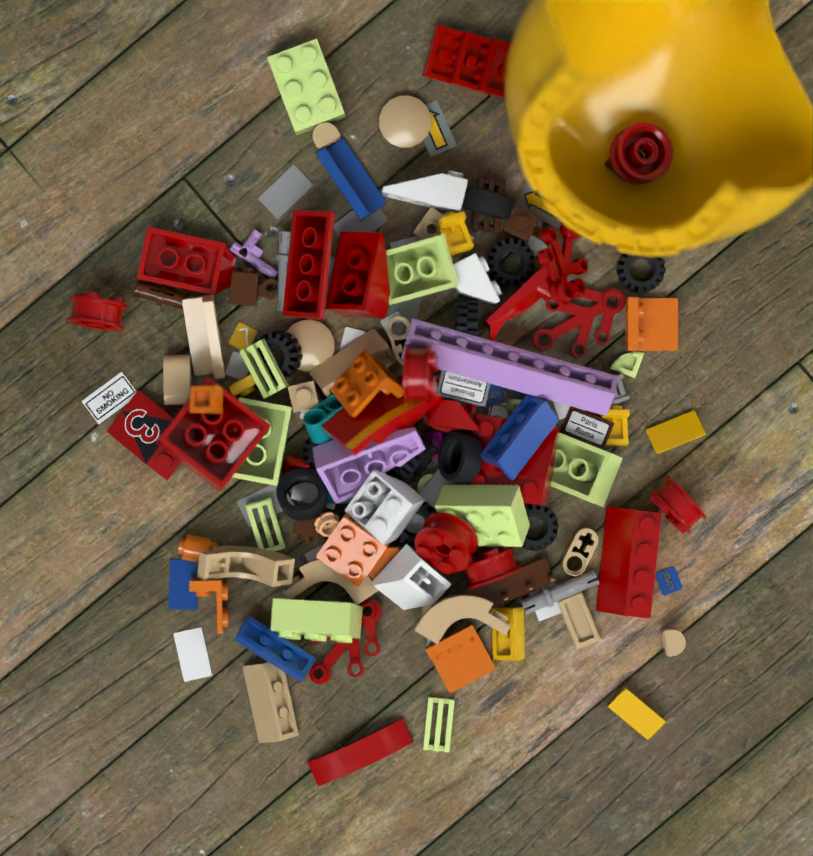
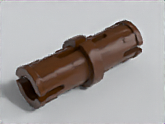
(160, 294)

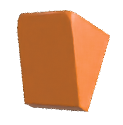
(206, 399)

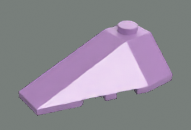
(346, 473)

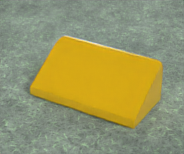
(675, 432)
(512, 645)
(636, 713)

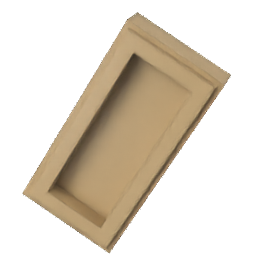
(579, 620)

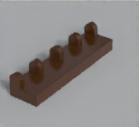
(530, 578)

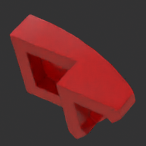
(453, 415)

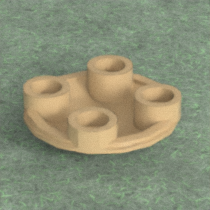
(405, 121)
(315, 342)

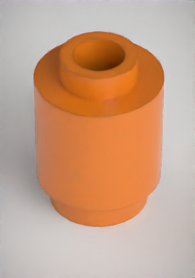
(193, 545)

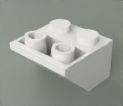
(474, 281)
(384, 506)
(410, 580)

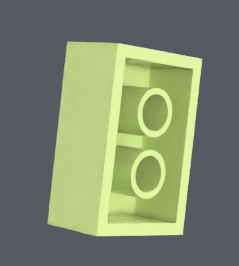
(306, 86)
(267, 457)
(491, 510)
(316, 620)

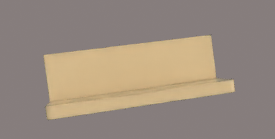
(204, 336)
(334, 367)
(270, 702)

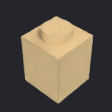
(303, 396)

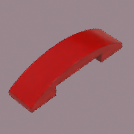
(360, 752)

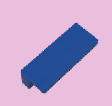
(351, 179)
(520, 436)
(274, 649)

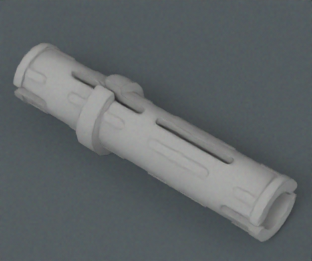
(282, 258)
(549, 596)

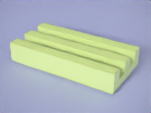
(245, 353)
(259, 505)
(436, 746)

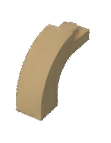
(246, 562)
(317, 571)
(456, 607)

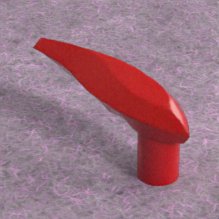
(293, 461)

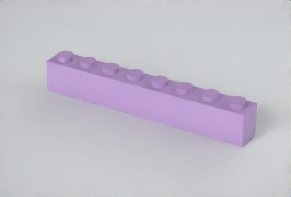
(515, 368)

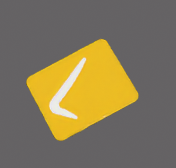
(242, 336)

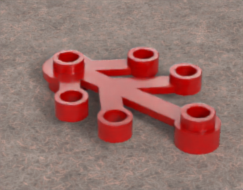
(561, 289)
(583, 317)
(354, 647)

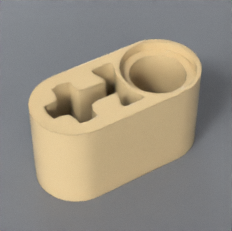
(397, 349)
(177, 379)
(589, 548)

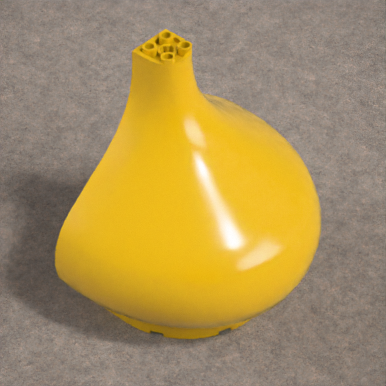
(696, 71)

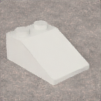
(438, 191)

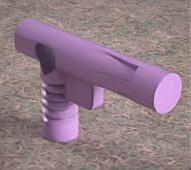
(254, 254)

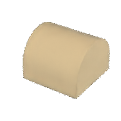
(325, 135)
(672, 641)

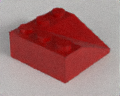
(213, 443)
(536, 474)

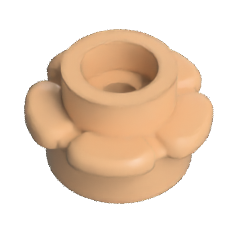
(326, 523)

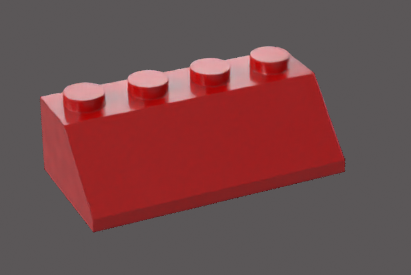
(308, 264)
(628, 561)

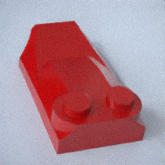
(186, 262)
(521, 300)

